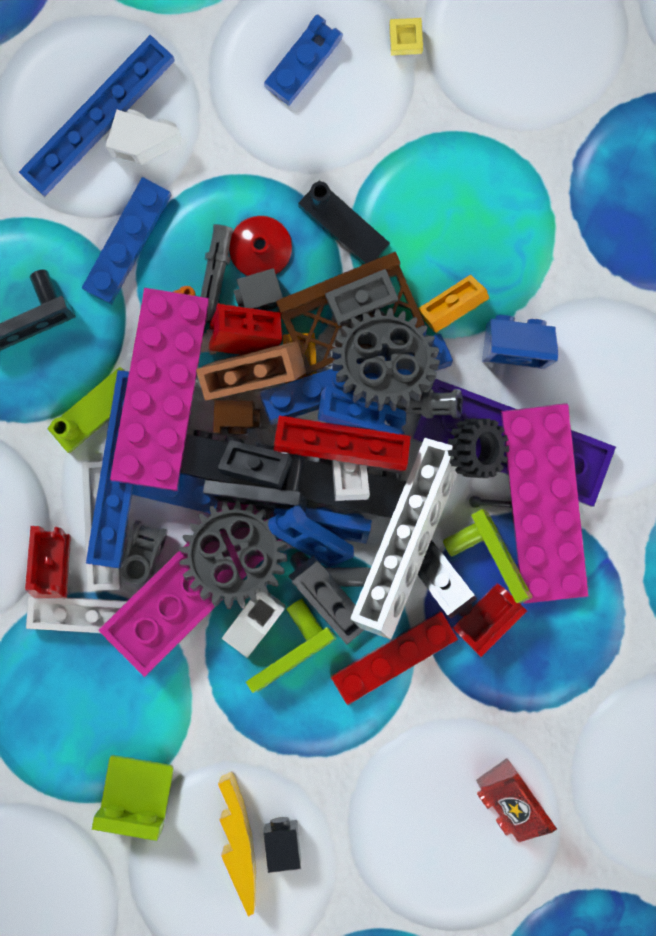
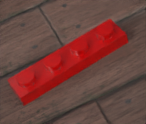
(342, 443)
(394, 657)

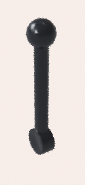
(476, 501)

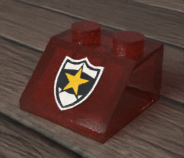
(514, 803)

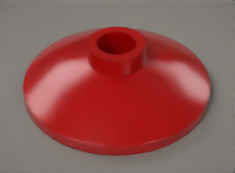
(274, 254)

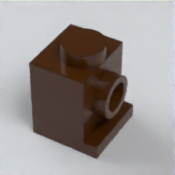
(235, 416)

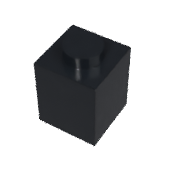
(282, 845)

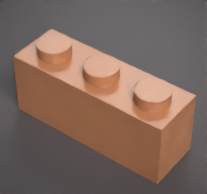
(251, 371)

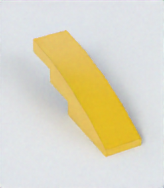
(239, 853)

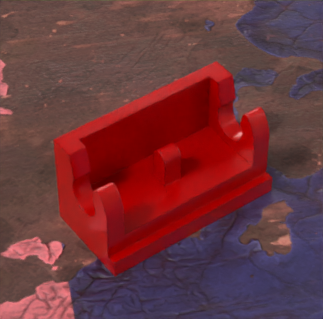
(244, 329)
(48, 563)
(489, 619)

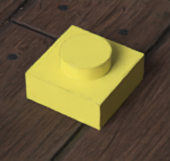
(406, 36)

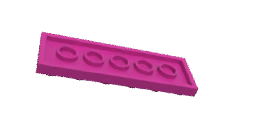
(160, 389)
(545, 502)
(167, 607)

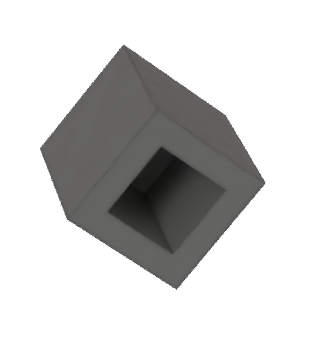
(258, 291)

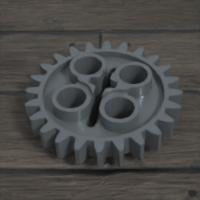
(390, 385)
(206, 567)

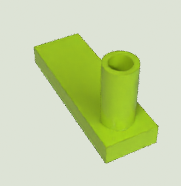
(85, 416)
(486, 530)
(315, 641)

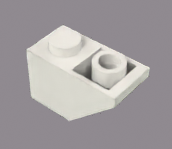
(139, 138)
(253, 623)

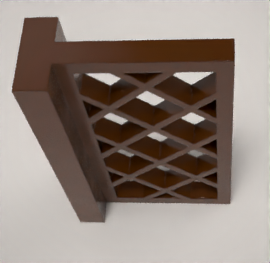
(314, 297)

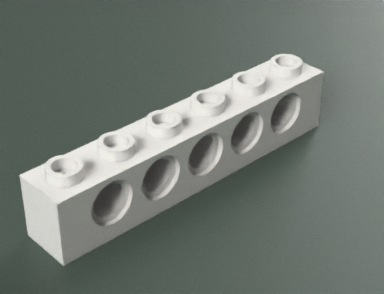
(406, 540)

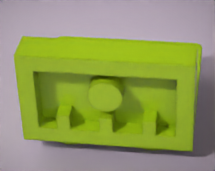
(134, 798)

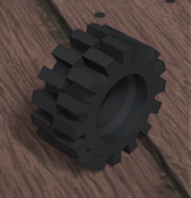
(465, 448)

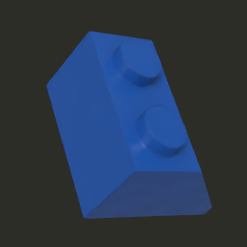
(520, 343)

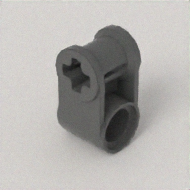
(142, 550)

